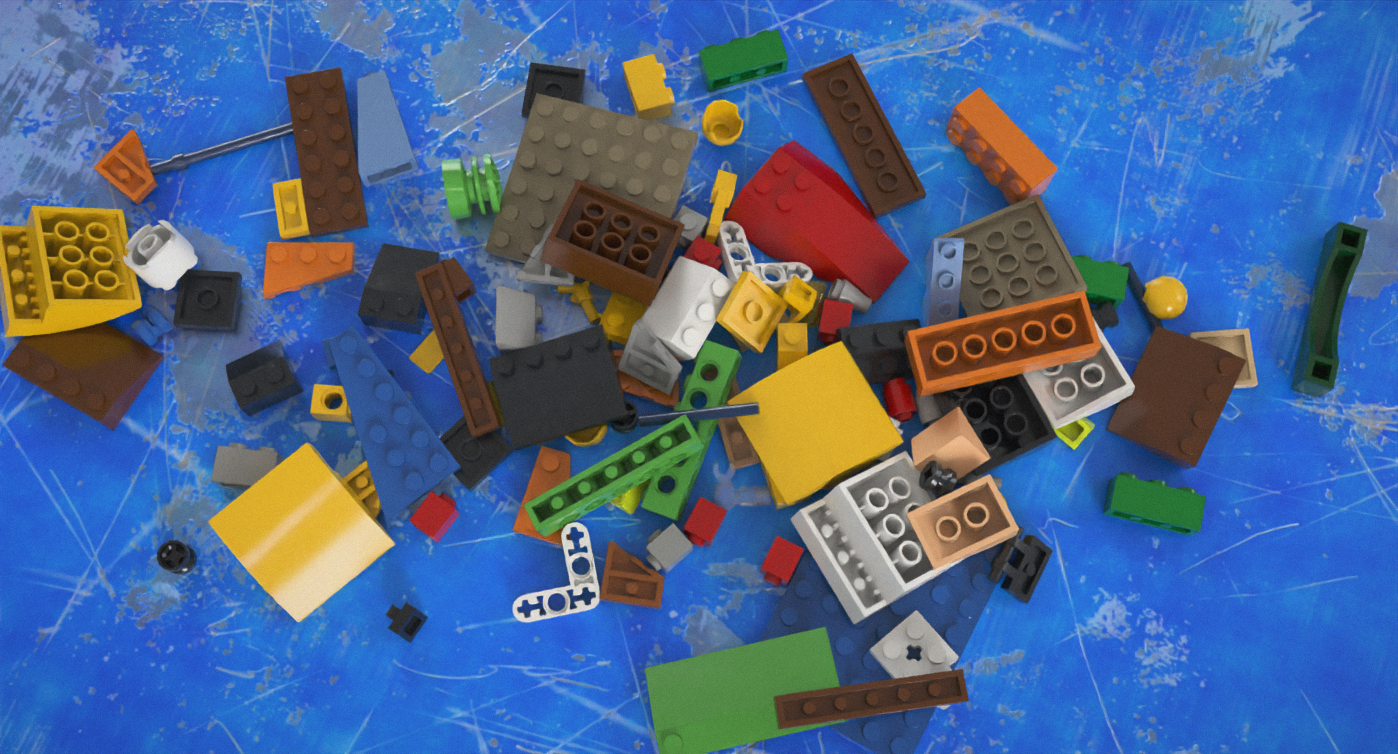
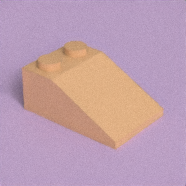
(963, 522)

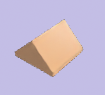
(951, 444)

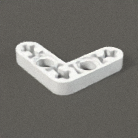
(739, 245)
(577, 582)

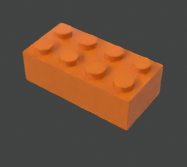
(999, 148)

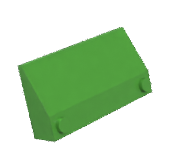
(729, 693)

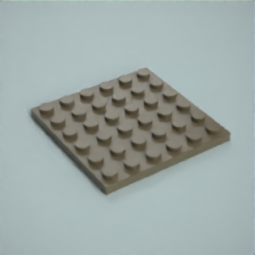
(586, 143)

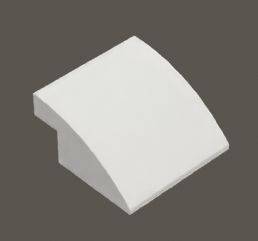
(866, 539)

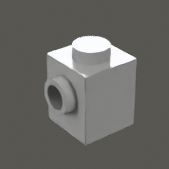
(694, 226)
(667, 548)

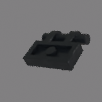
(1025, 569)

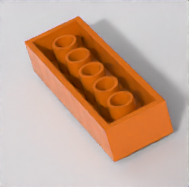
(1002, 343)

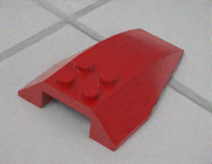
(810, 215)

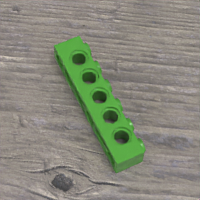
(709, 357)
(614, 476)

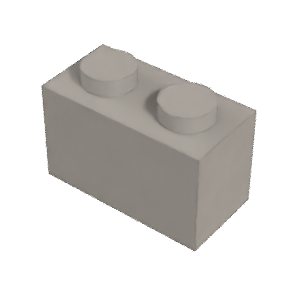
(241, 467)

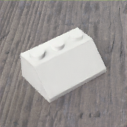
(687, 306)

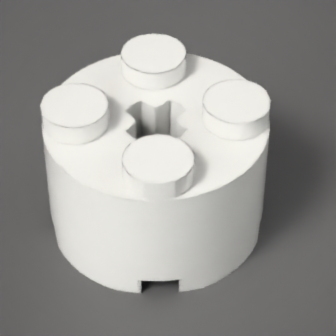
(159, 255)

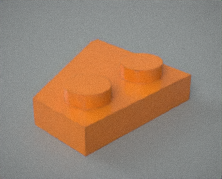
(128, 168)

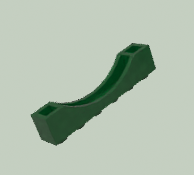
(1318, 350)

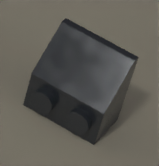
(263, 378)

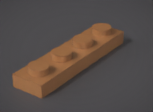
(735, 440)

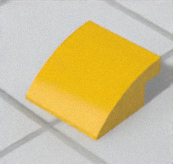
(65, 270)
(816, 423)
(302, 532)

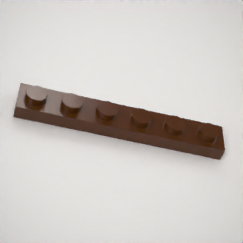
(458, 350)
(870, 699)

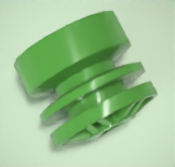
(471, 186)

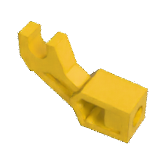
(720, 198)

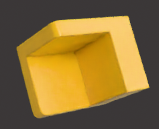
(799, 298)

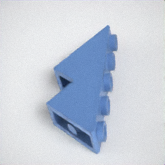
(943, 281)

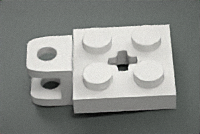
(914, 633)

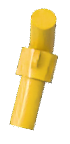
(584, 298)

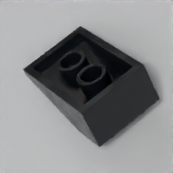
(392, 291)

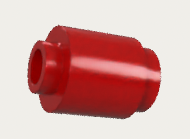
(899, 400)

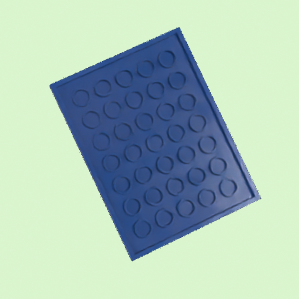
(947, 602)

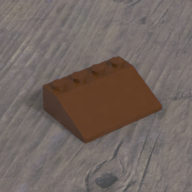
(612, 242)
(87, 368)
(1176, 396)

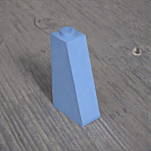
(382, 138)

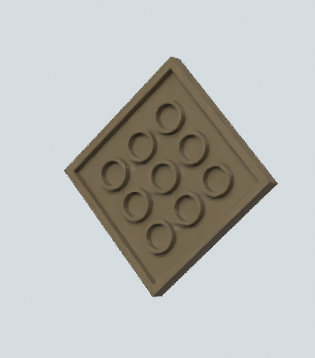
(1014, 259)

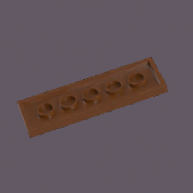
(863, 136)
(326, 152)

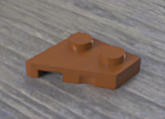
(629, 580)

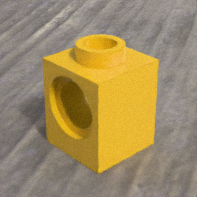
(321, 401)

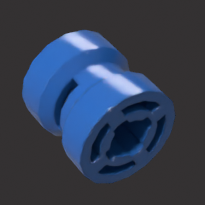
(147, 331)

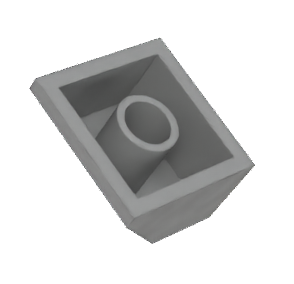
(516, 320)

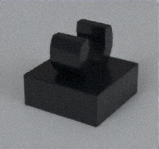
(406, 621)

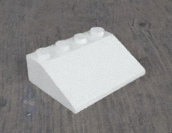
(1081, 386)

